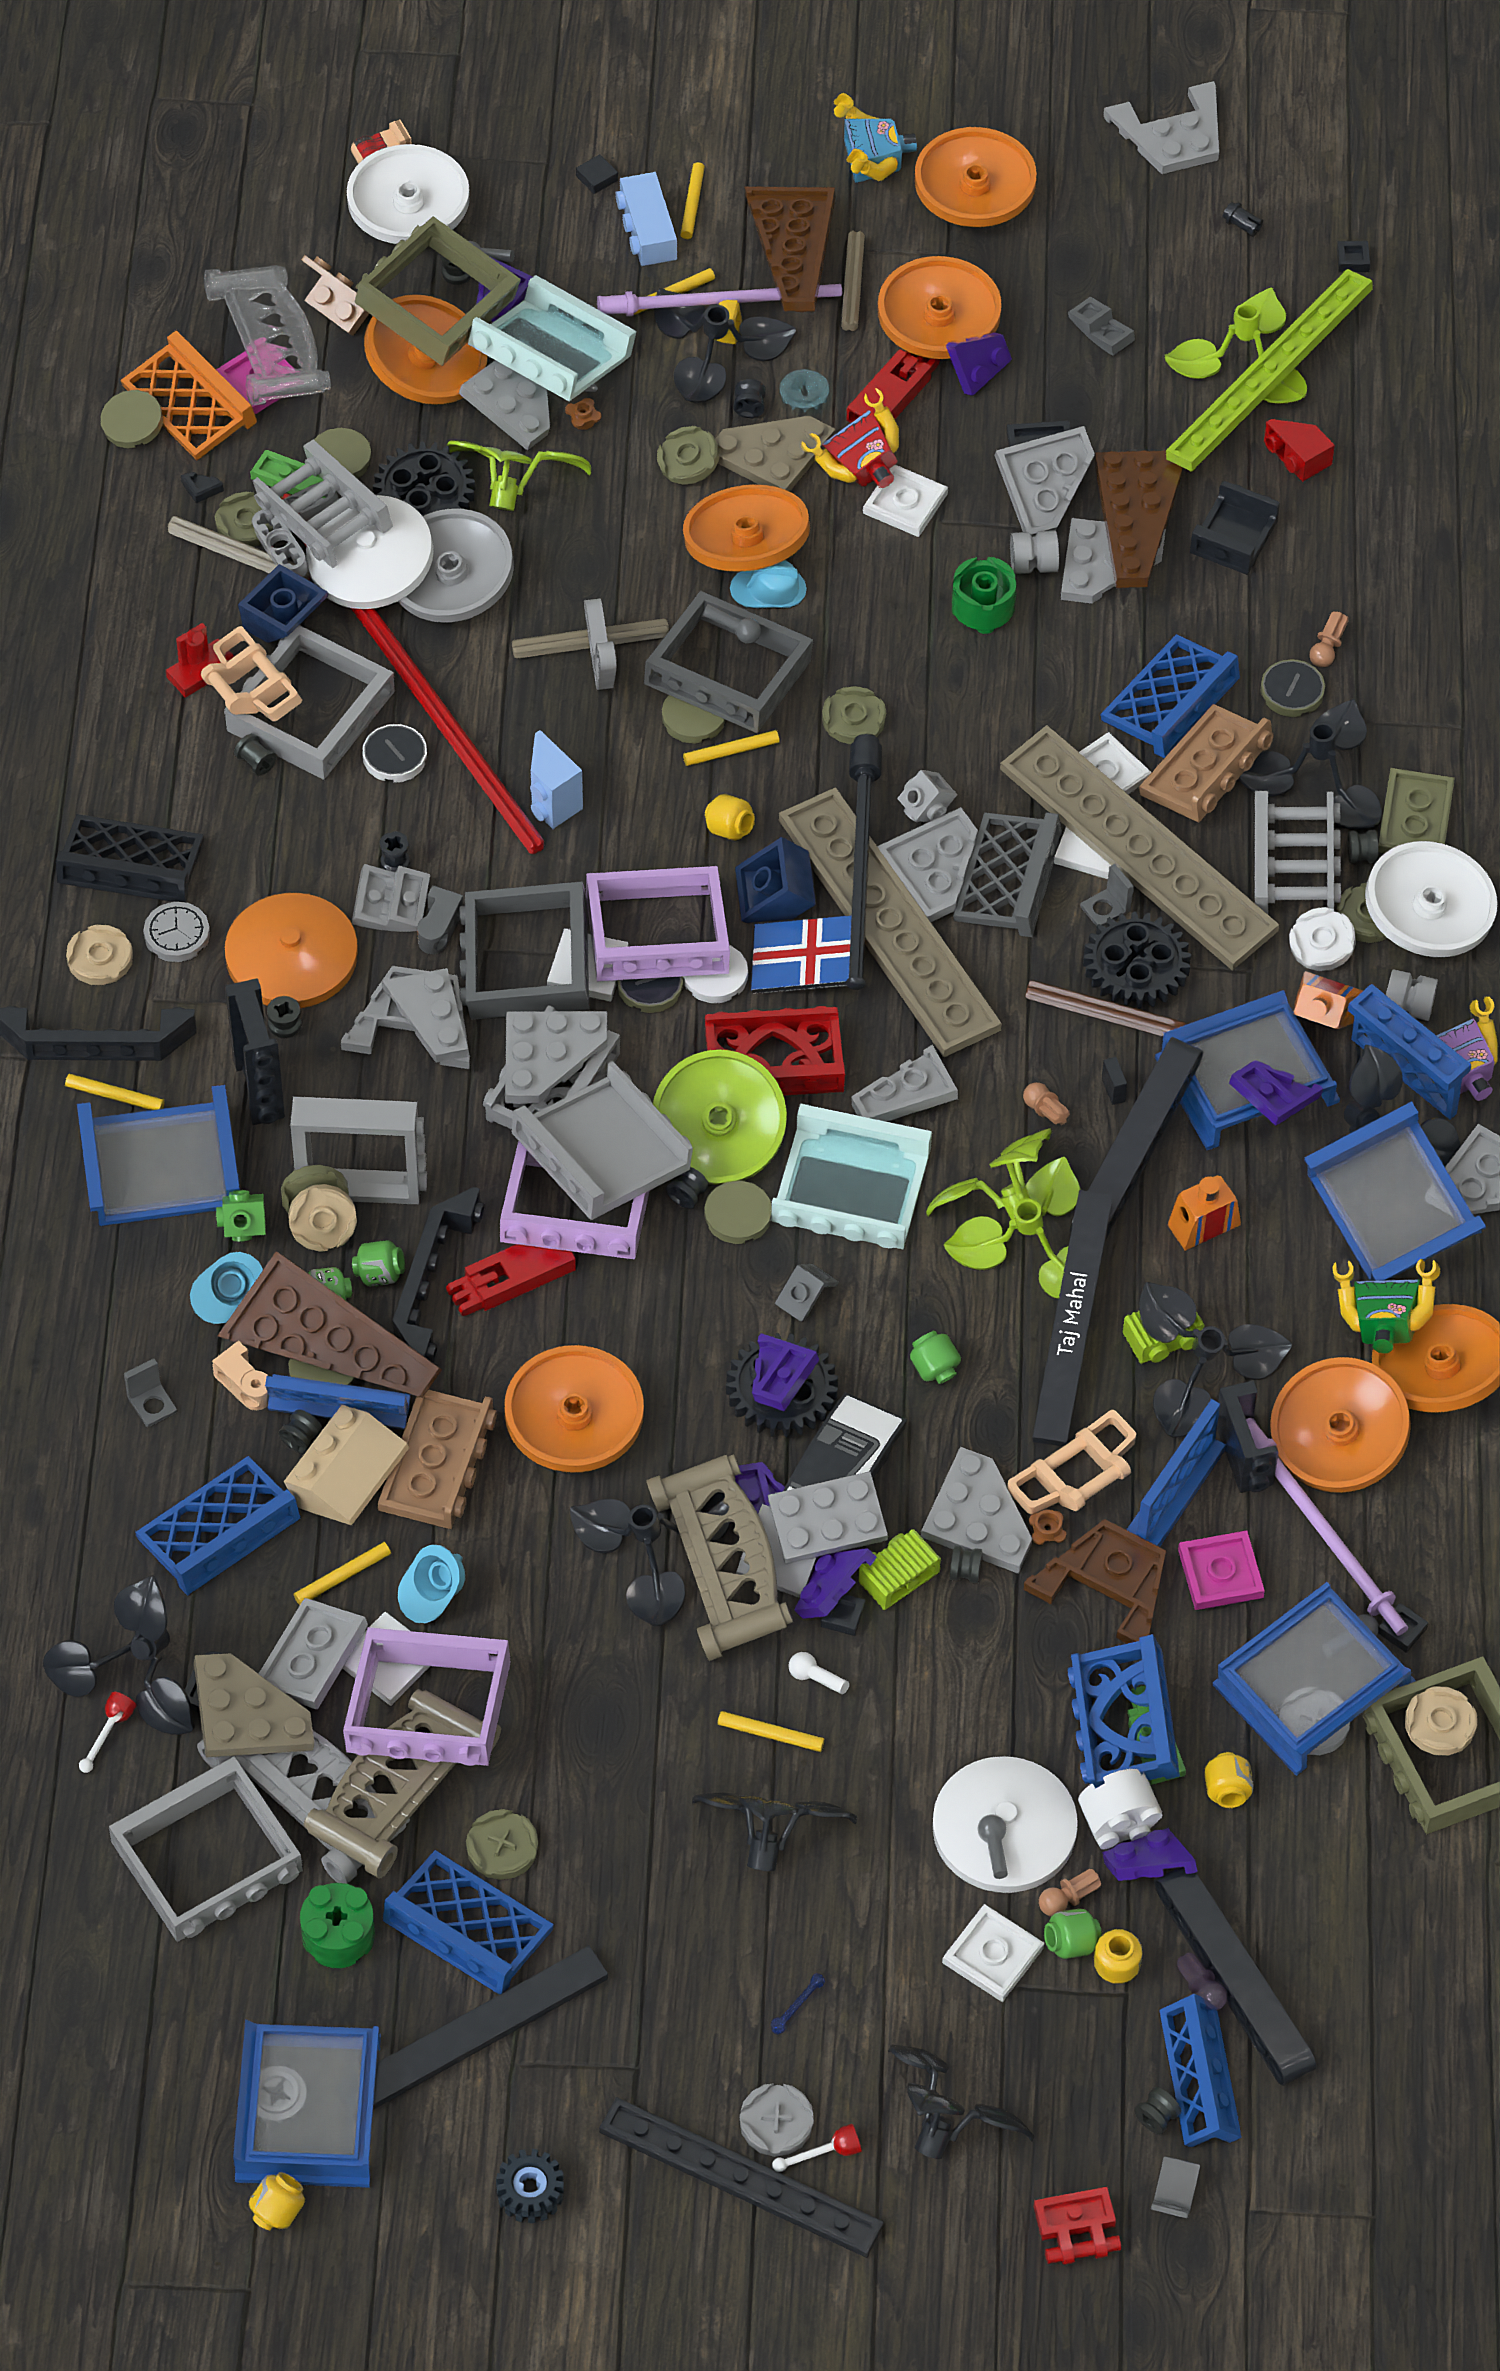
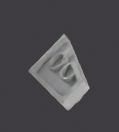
(432, 1011)

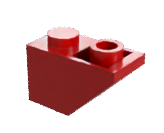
(1299, 446)

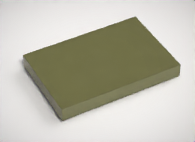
(1415, 808)

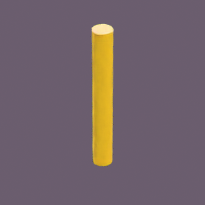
(692, 200)
(688, 283)
(731, 748)
(114, 1092)
(343, 1573)
(771, 1731)

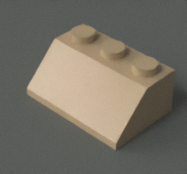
(345, 1465)

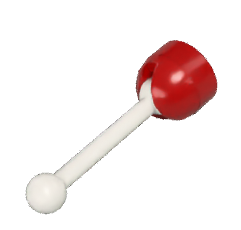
(118, 1709)
(843, 2142)

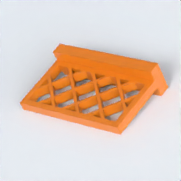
(212, 386)

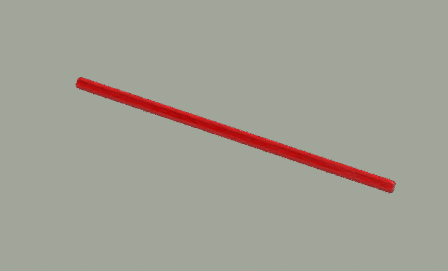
(450, 728)

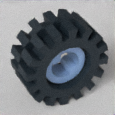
(511, 2187)

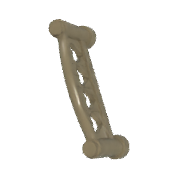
(729, 1621)
(369, 1837)

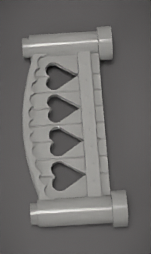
(297, 1792)

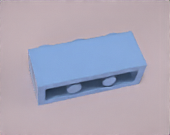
(647, 219)

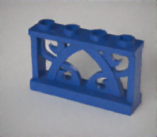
(1148, 1671)

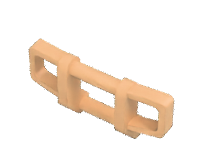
(226, 673)
(1112, 1463)

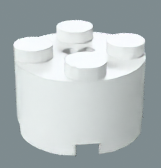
(1120, 1808)

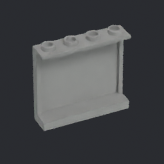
(604, 1143)

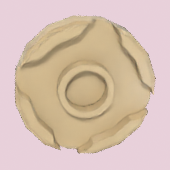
(99, 955)
(322, 1217)
(1441, 1721)

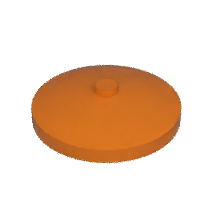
(975, 177)
(936, 304)
(412, 371)
(746, 527)
(293, 947)
(1448, 1360)
(574, 1408)
(1340, 1424)

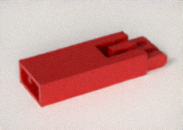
(895, 390)
(523, 1264)

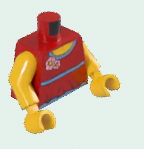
(862, 448)

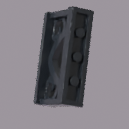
(255, 1051)

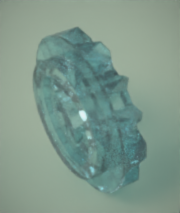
(815, 384)

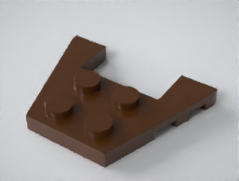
(1114, 1565)

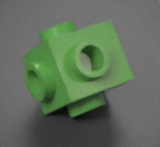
(242, 1203)

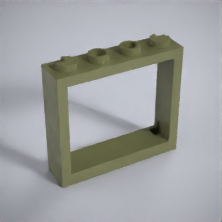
(459, 252)
(1393, 1752)

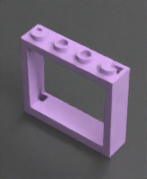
(665, 959)
(564, 1233)
(426, 1650)

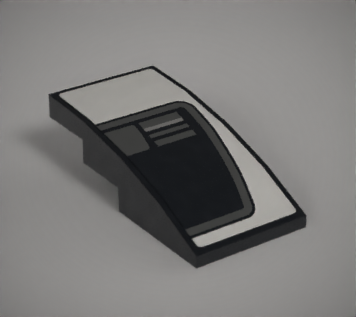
(848, 1443)

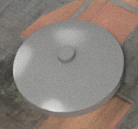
(467, 569)

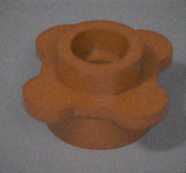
(583, 414)
(1047, 1518)

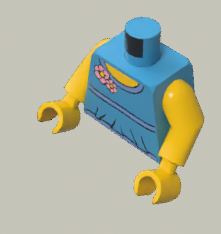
(871, 142)

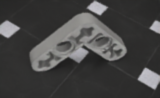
(282, 532)
(601, 650)

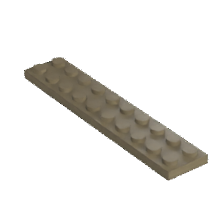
(1140, 847)
(896, 926)

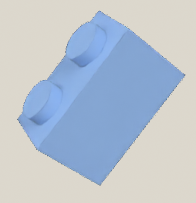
(554, 783)

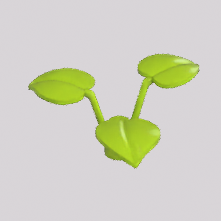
(1257, 315)
(505, 488)
(1019, 1151)
(980, 1239)

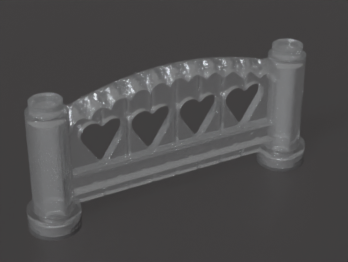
(270, 378)

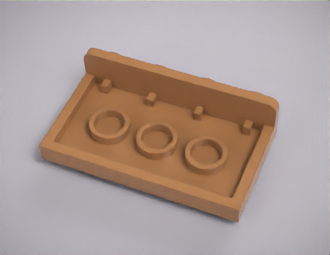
(1207, 762)
(443, 1443)

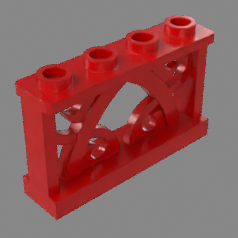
(793, 1028)

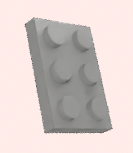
(827, 1517)
(313, 1651)

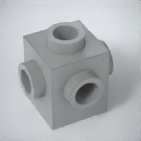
(926, 796)

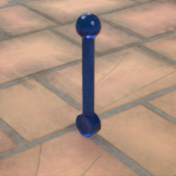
(778, 2024)

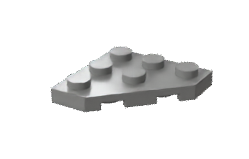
(510, 402)
(1045, 476)
(1088, 562)
(934, 861)
(548, 1050)
(1477, 1170)
(978, 1513)

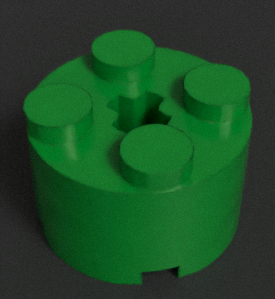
(984, 594)
(333, 1906)

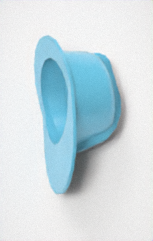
(769, 587)
(224, 1286)
(430, 1583)

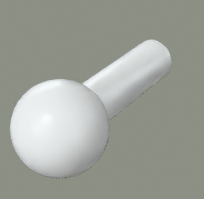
(804, 1666)

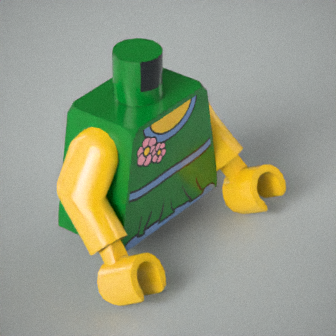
(1387, 1309)

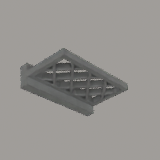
(1034, 881)

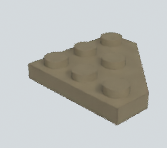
(772, 450)
(247, 1712)

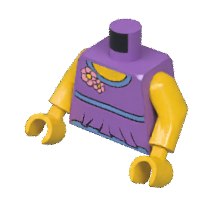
(1478, 1046)

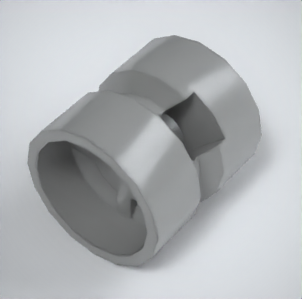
(1034, 552)
(1412, 994)

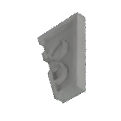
(909, 1090)

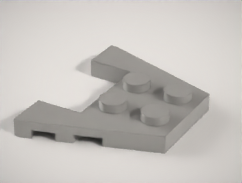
(1175, 140)
(385, 1013)

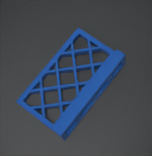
(1191, 703)
(1410, 1040)
(325, 1398)
(1180, 1479)
(233, 1540)
(455, 1946)

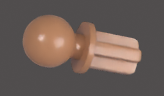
(1322, 653)
(1045, 1103)
(1056, 1900)

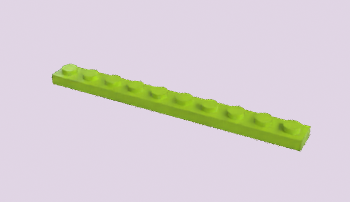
(1269, 370)

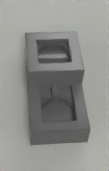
(1099, 326)

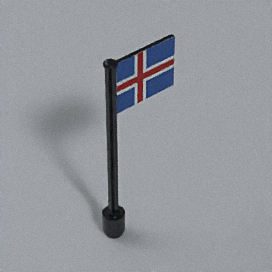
(831, 948)

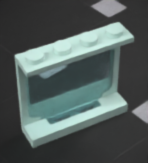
(555, 340)
(852, 1177)

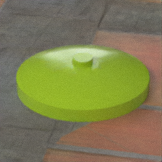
(727, 1112)

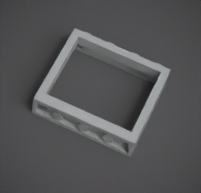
(323, 759)
(372, 1118)
(184, 1801)

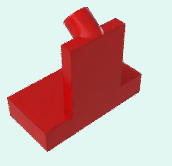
(193, 656)

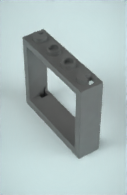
(713, 695)
(532, 999)

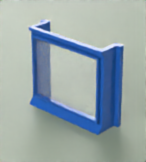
(1234, 1038)
(158, 1160)
(1391, 1195)
(1308, 1676)
(306, 2104)

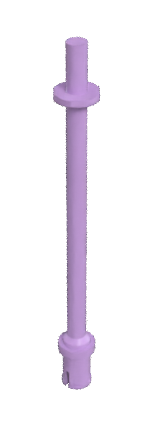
(630, 303)
(1381, 1602)

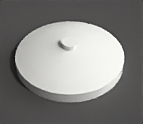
(404, 189)
(375, 565)
(1431, 899)
(1036, 1816)

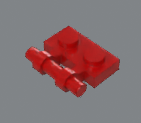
(1077, 2214)

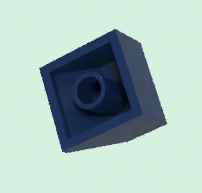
(279, 604)
(775, 883)

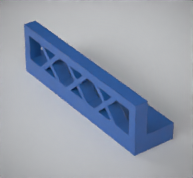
(1211, 2070)

